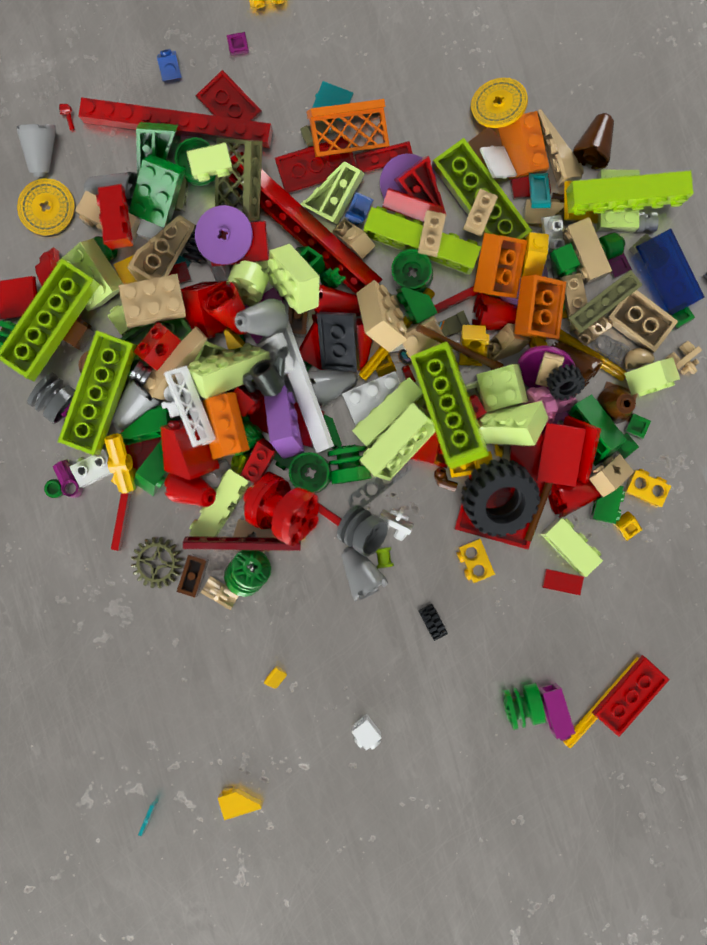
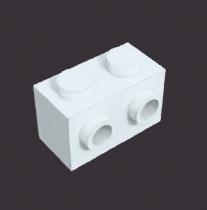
(90, 469)
(366, 733)

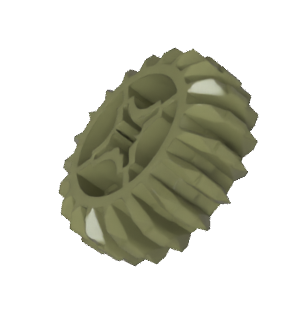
(155, 570)

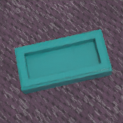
(539, 190)

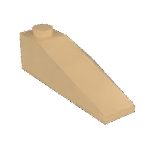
(561, 158)
(182, 356)

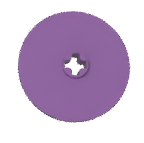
(395, 168)
(238, 237)

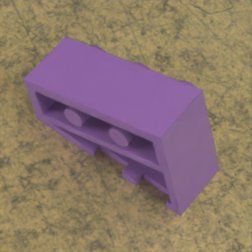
(283, 424)

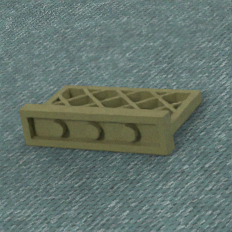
(249, 180)
(604, 302)

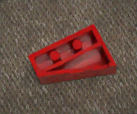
(421, 182)
(114, 216)

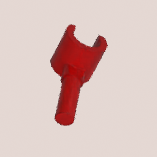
(66, 109)

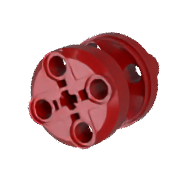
(285, 511)

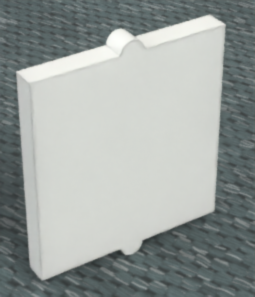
(498, 162)

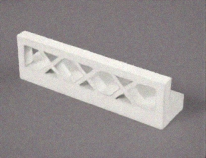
(193, 404)

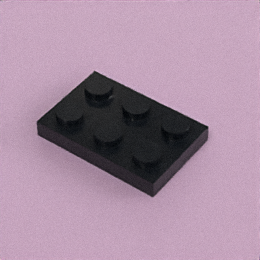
(338, 341)

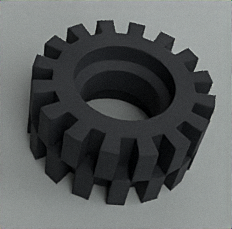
(565, 382)
(433, 622)

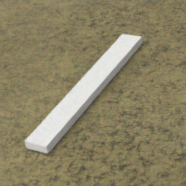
(306, 397)

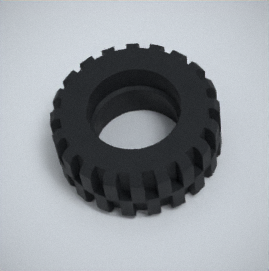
(515, 512)

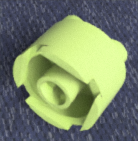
(249, 281)

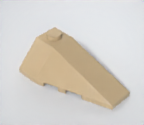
(161, 251)

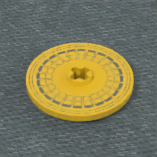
(494, 115)
(40, 193)

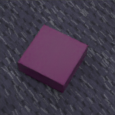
(237, 43)
(619, 266)

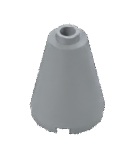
(37, 146)
(127, 179)
(263, 318)
(331, 384)
(133, 405)
(361, 574)

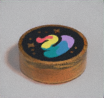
(404, 357)

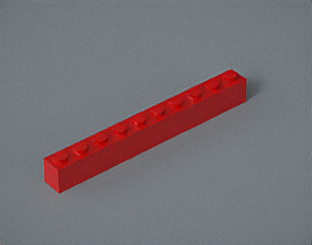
(189, 124)
(310, 231)

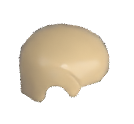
(638, 358)

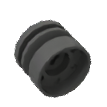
(50, 395)
(362, 530)

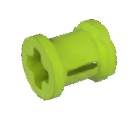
(384, 558)

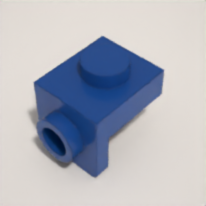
(168, 65)
(359, 208)

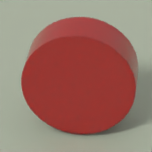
(408, 373)

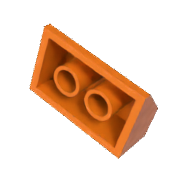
(525, 145)
(500, 265)
(540, 307)
(226, 424)

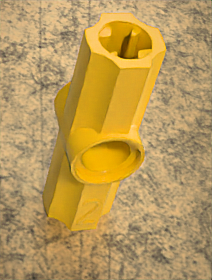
(120, 463)

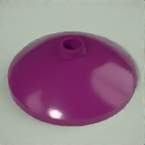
(531, 361)

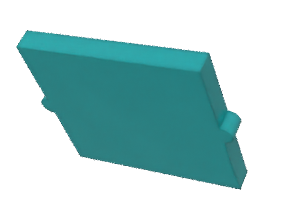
(332, 95)
(147, 819)

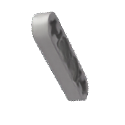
(380, 485)

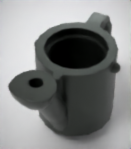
(267, 375)

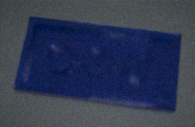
(670, 271)

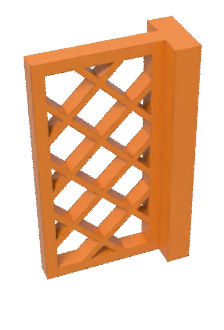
(348, 110)

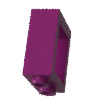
(556, 711)

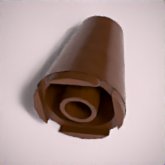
(596, 143)
(585, 362)
(617, 403)

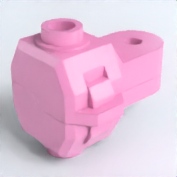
(550, 404)

